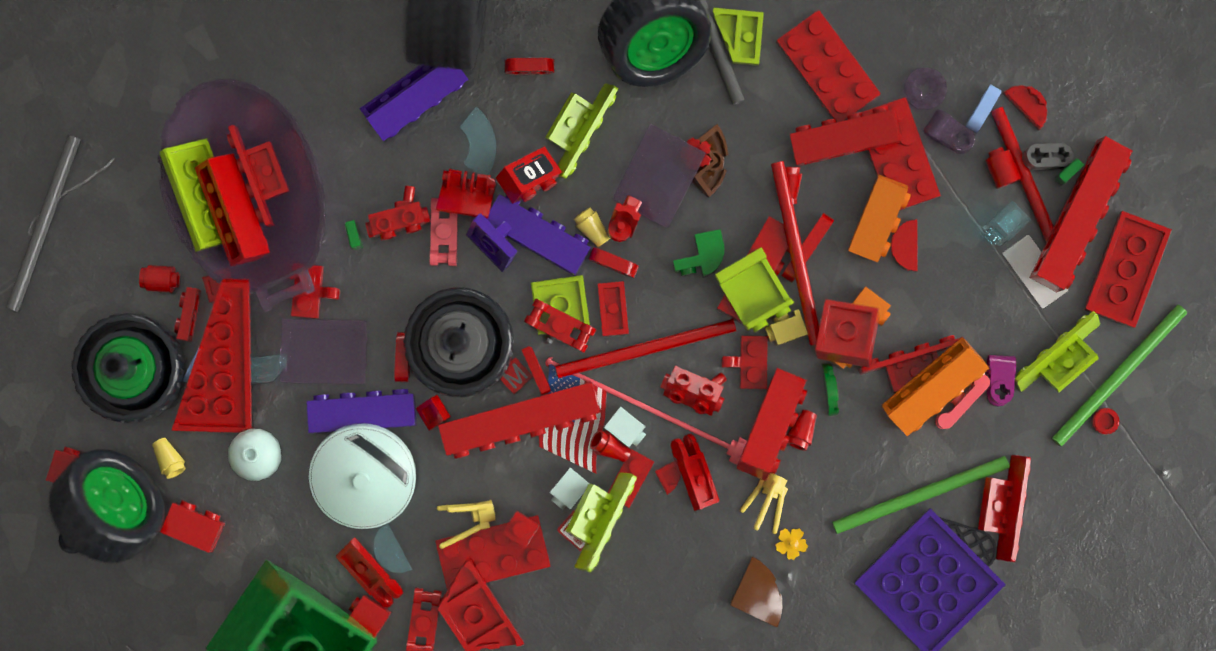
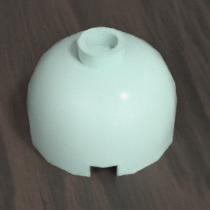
(254, 454)

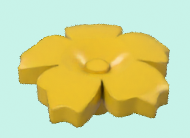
(791, 543)

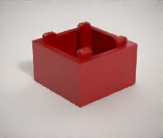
(847, 333)

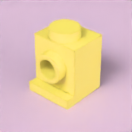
(786, 328)

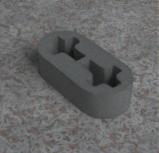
(1048, 161)

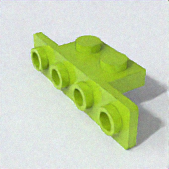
(576, 125)
(1064, 359)
(596, 518)

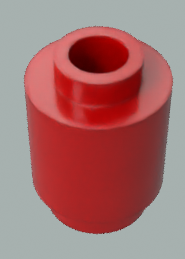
(159, 278)

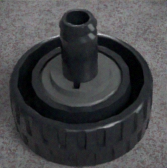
(459, 342)

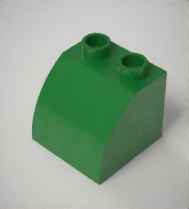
(287, 615)

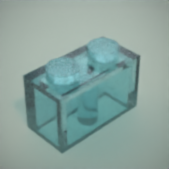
(1005, 224)

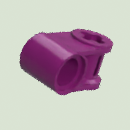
(1001, 375)

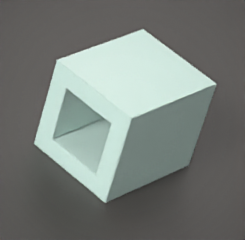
(626, 428)
(569, 489)

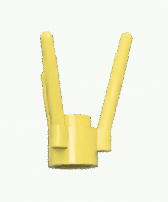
(772, 488)
(481, 512)

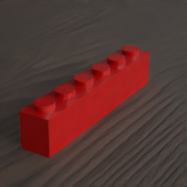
(1081, 214)
(520, 418)

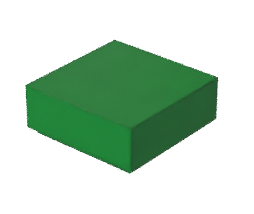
(1069, 171)
(353, 235)

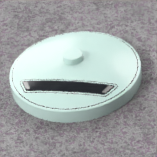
(362, 476)

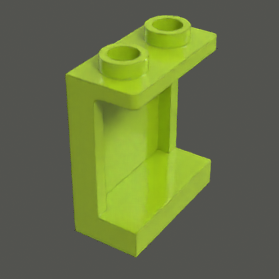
(754, 290)

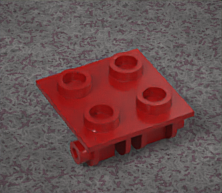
(466, 195)

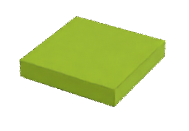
(563, 294)

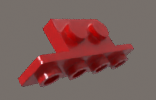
(262, 171)
(904, 367)
(1004, 506)

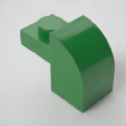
(710, 255)

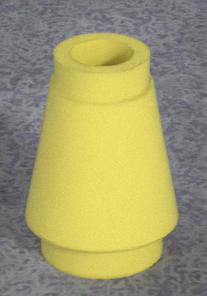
(591, 226)
(168, 458)

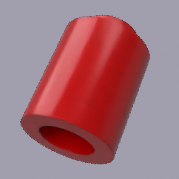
(1002, 167)

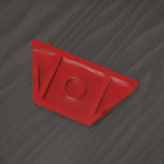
(476, 613)

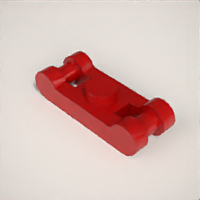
(560, 325)
(423, 622)

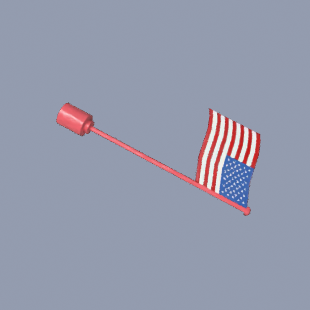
(574, 441)

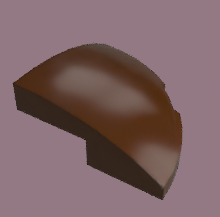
(711, 176)
(759, 594)

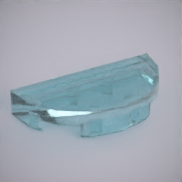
(267, 368)
(389, 552)

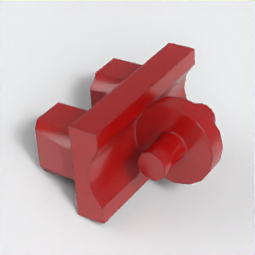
(624, 219)

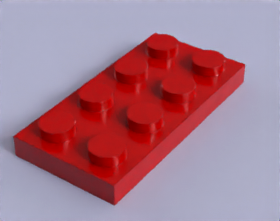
(828, 67)
(905, 160)
(1127, 269)
(494, 554)

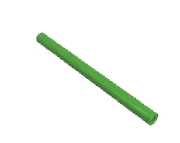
(1119, 375)
(920, 494)

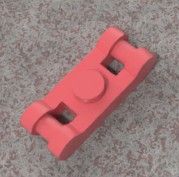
(443, 233)
(962, 403)

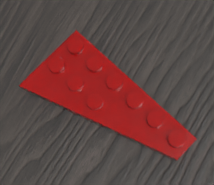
(220, 379)

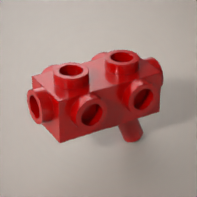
(404, 216)
(694, 391)

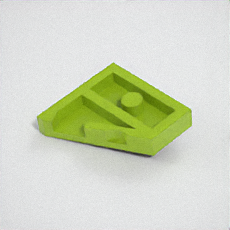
(741, 34)

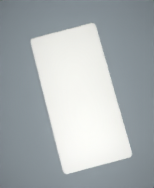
(1023, 259)

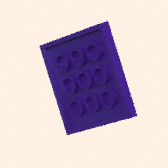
(929, 583)

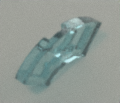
(482, 143)

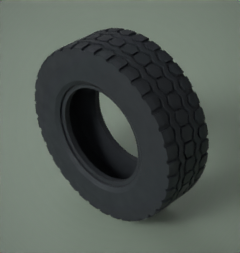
(443, 32)

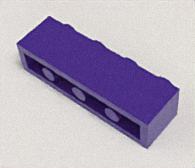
(410, 98)
(539, 235)
(374, 409)

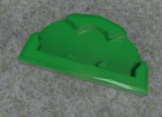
(831, 389)

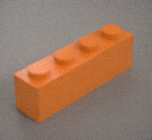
(935, 387)

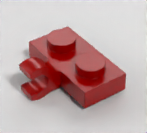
(308, 305)
(751, 362)

